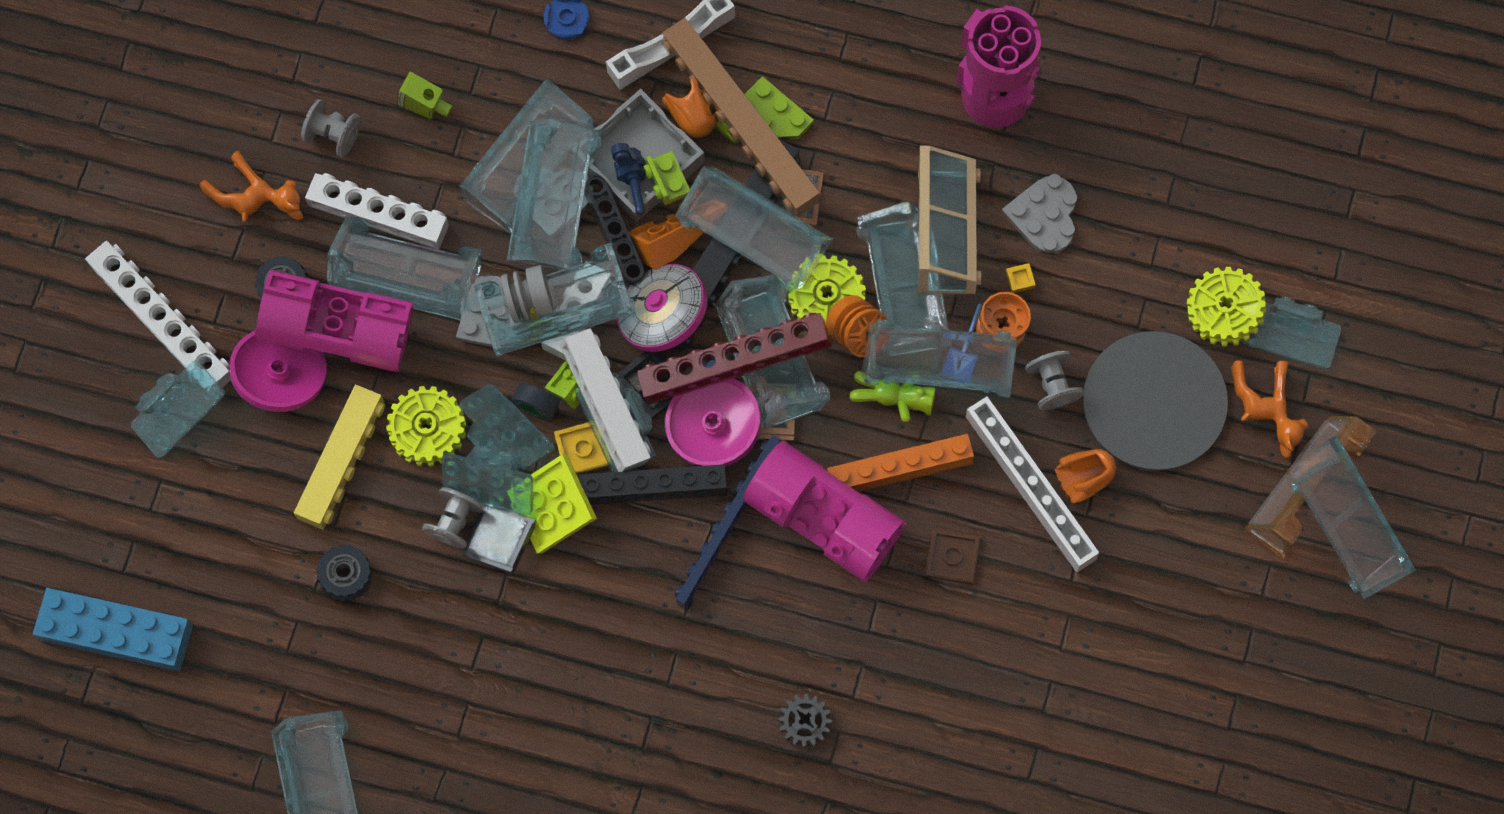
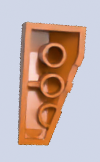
(663, 241)

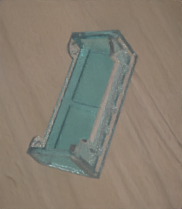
(894, 259)
(783, 389)

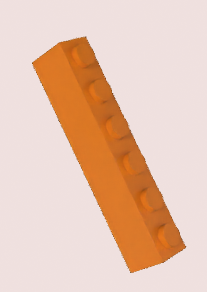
(905, 464)

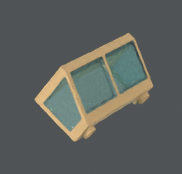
(947, 222)

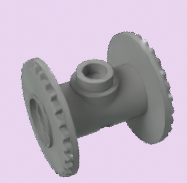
(332, 126)
(1054, 380)
(453, 517)

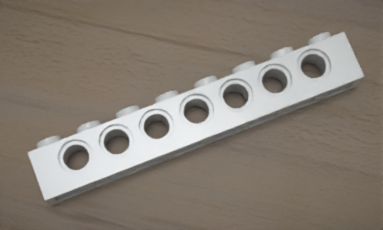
(101, 262)

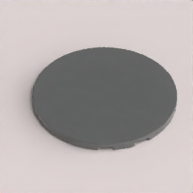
(1155, 401)

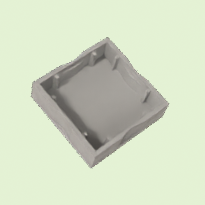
(648, 129)

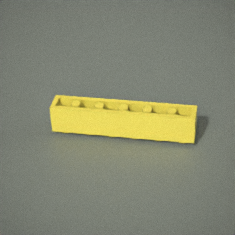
(339, 457)

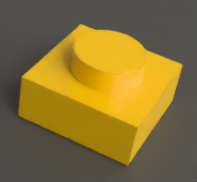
(1020, 278)

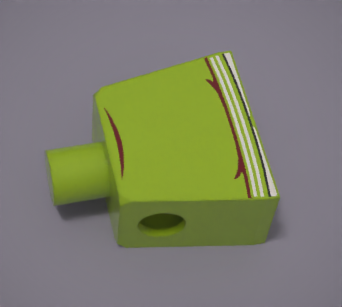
(422, 97)

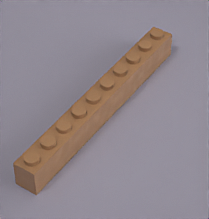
(741, 117)

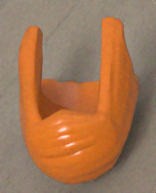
(691, 112)
(1085, 473)

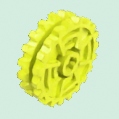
(830, 277)
(1225, 323)
(431, 409)

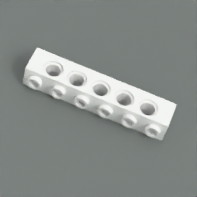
(429, 235)

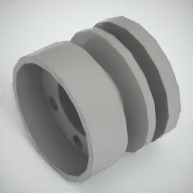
(527, 294)

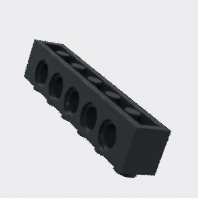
(654, 484)

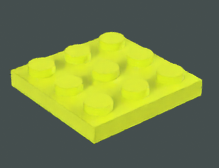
(558, 504)

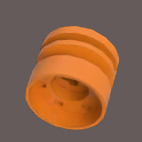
(1004, 309)
(850, 322)

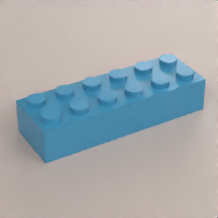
(112, 629)

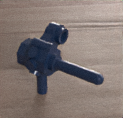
(630, 171)

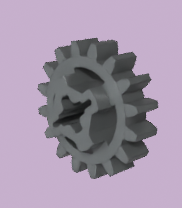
(813, 713)

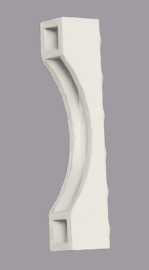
(640, 60)

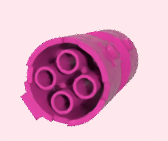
(999, 65)
(334, 320)
(824, 510)

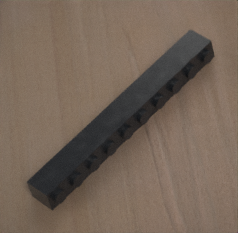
(720, 259)

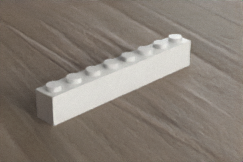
(1032, 484)

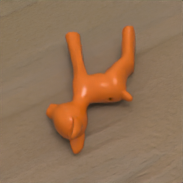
(247, 203)
(1256, 408)

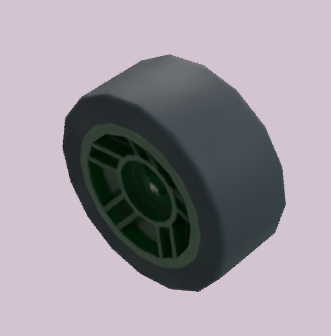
(535, 401)

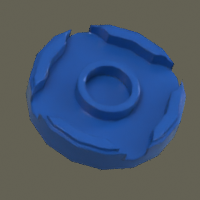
(566, 18)

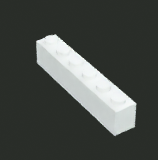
(605, 400)

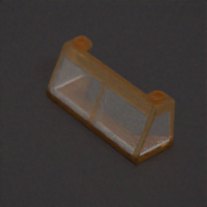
(1275, 520)

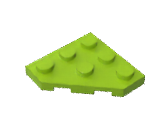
(777, 111)

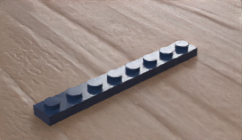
(721, 530)

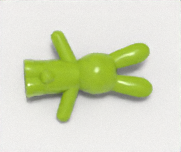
(889, 394)

